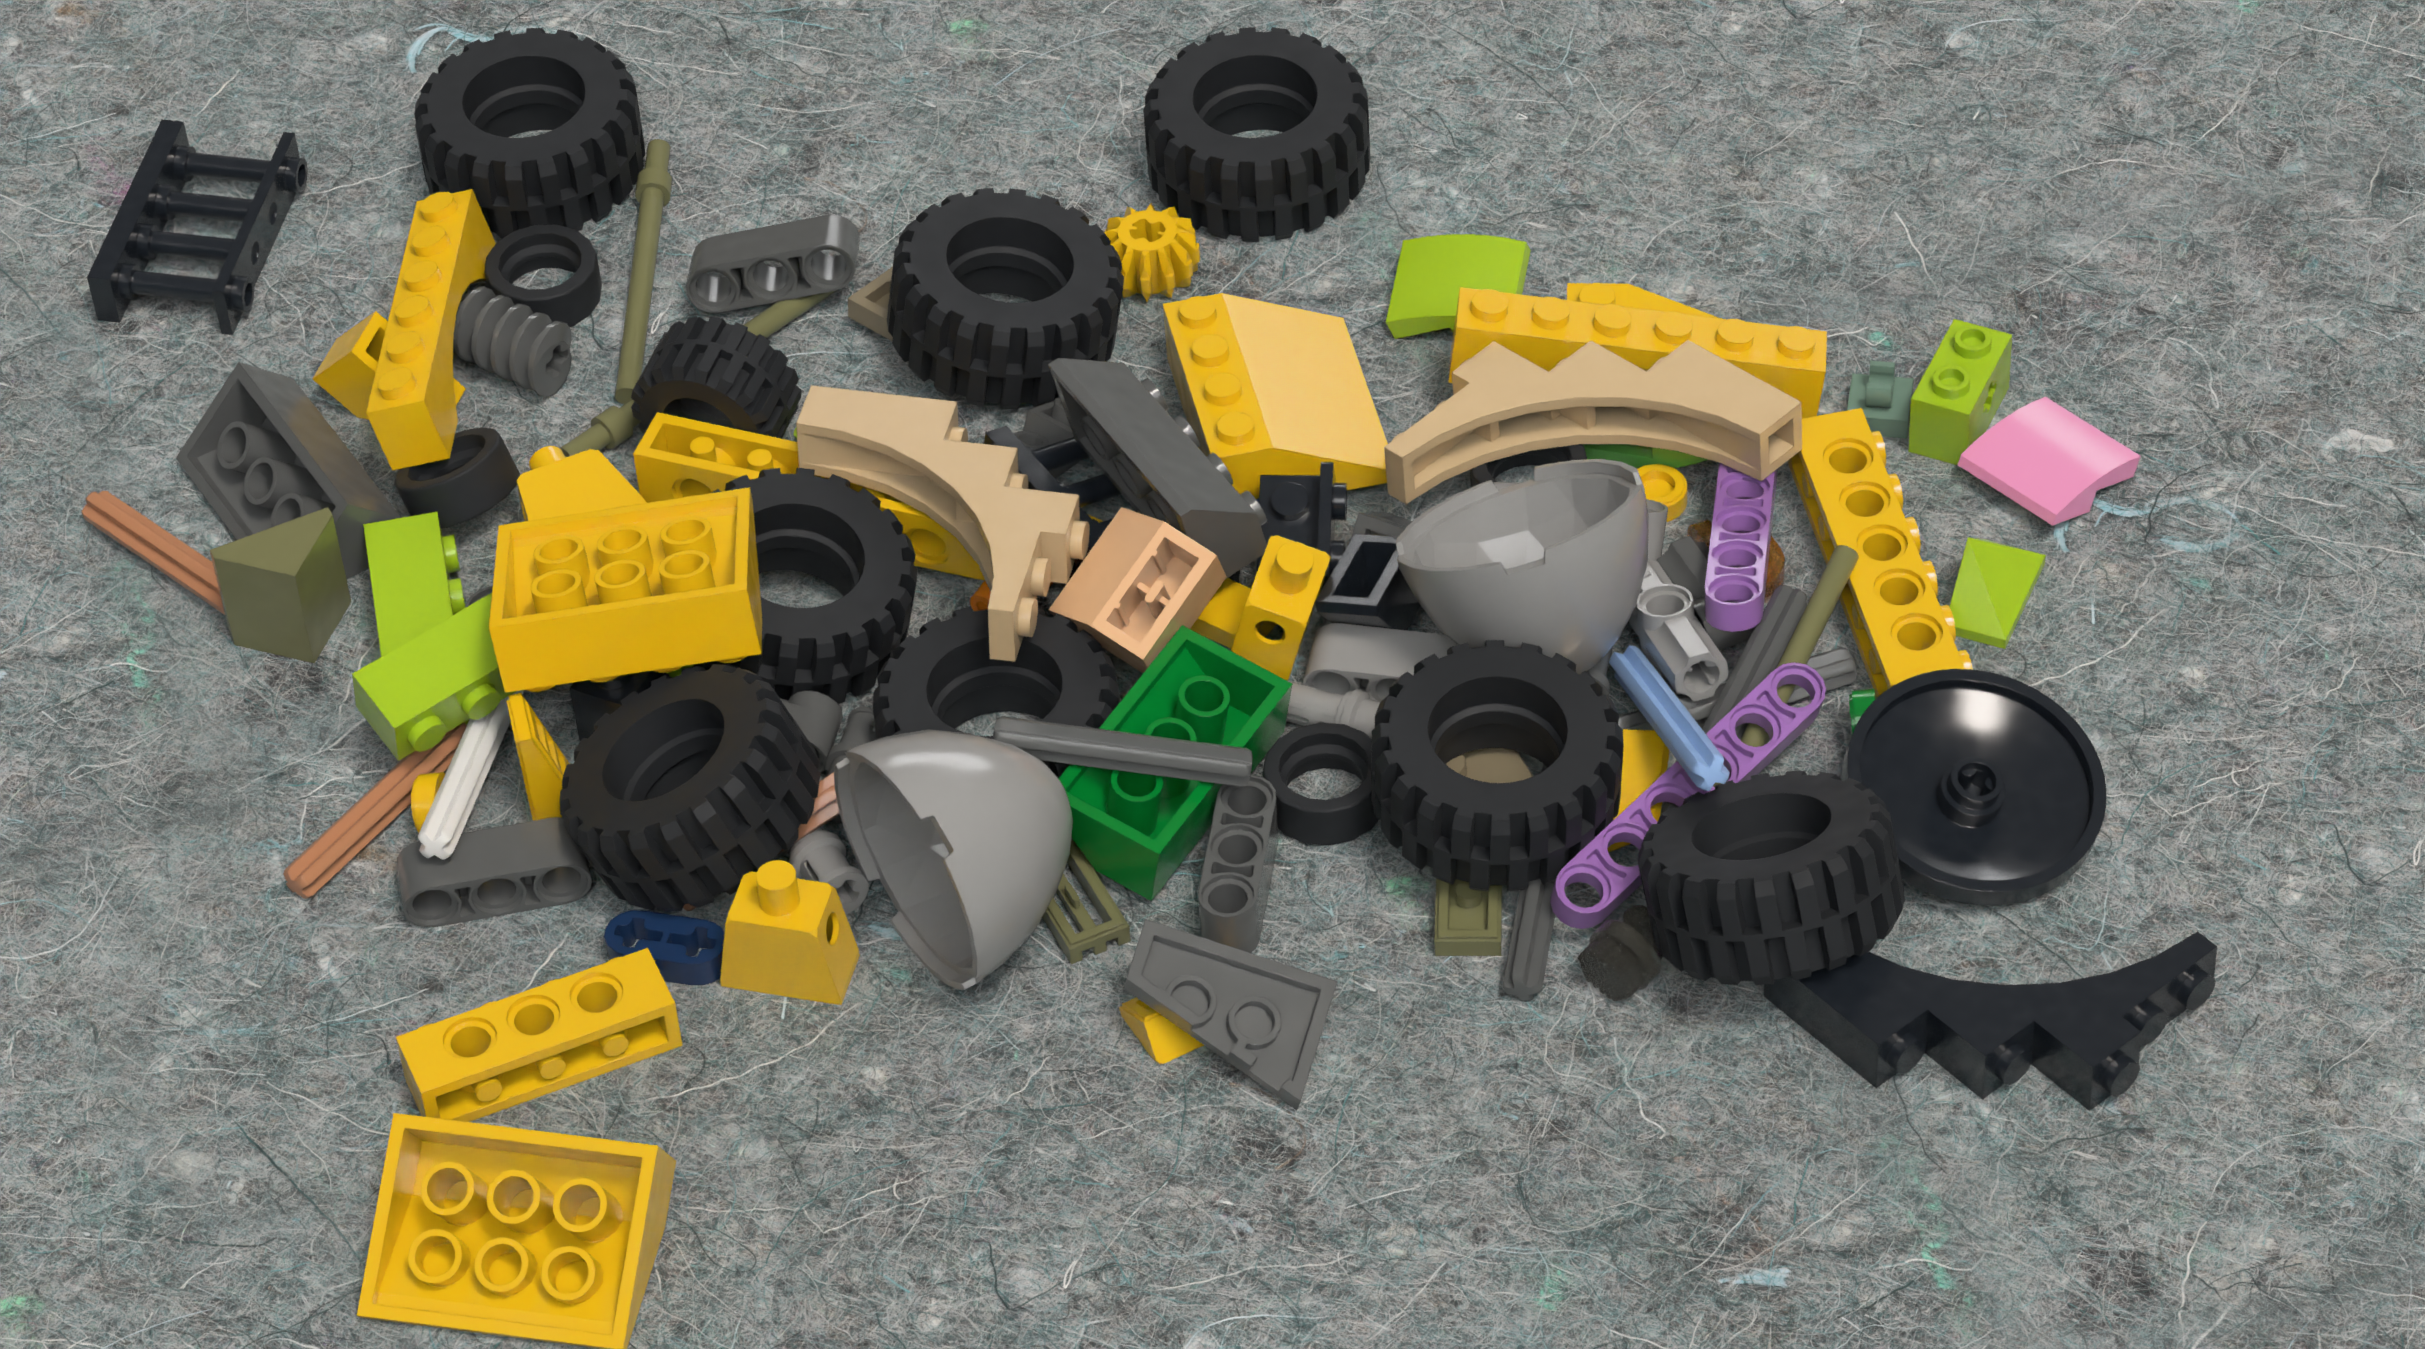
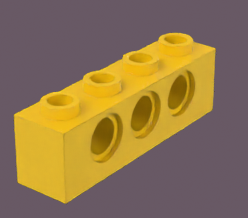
(540, 1039)

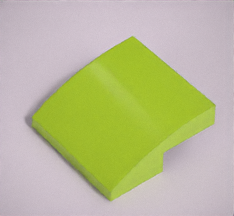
(1436, 268)

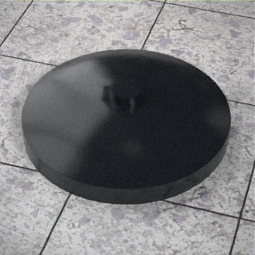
(1982, 784)

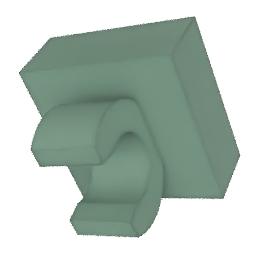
(1883, 399)

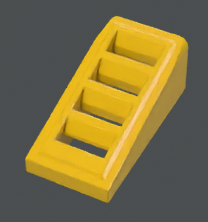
(539, 759)

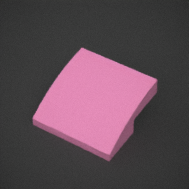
(2048, 460)

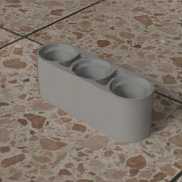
(1367, 657)

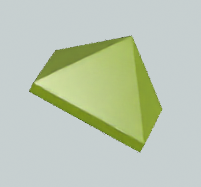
(1993, 590)

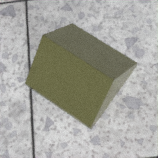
(284, 587)

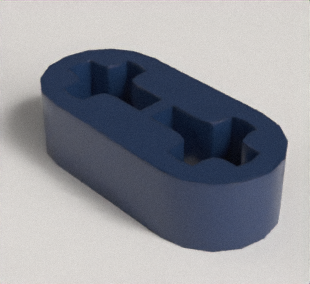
(671, 944)

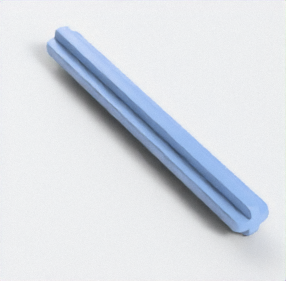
(1669, 718)

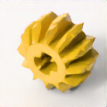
(1154, 250)

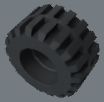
(718, 378)

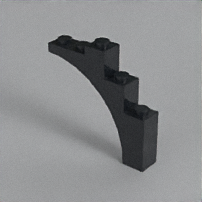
(1989, 1034)

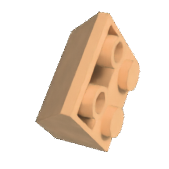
(1139, 587)

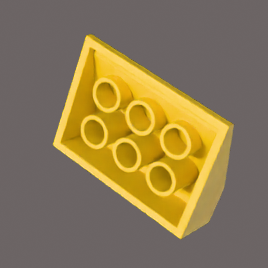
(1273, 390)
(626, 591)
(515, 1231)

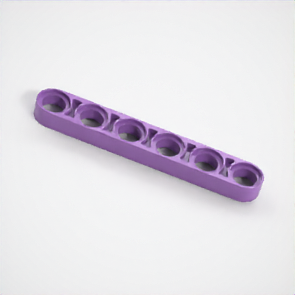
(1741, 540)
(1759, 707)

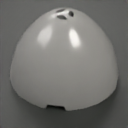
(1534, 560)
(961, 840)

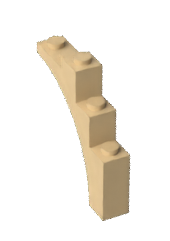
(1596, 397)
(969, 488)

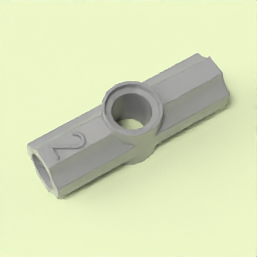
(1674, 636)

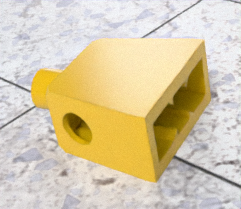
(572, 484)
(1283, 594)
(788, 937)

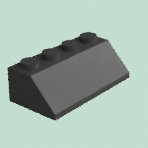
(274, 458)
(1158, 459)

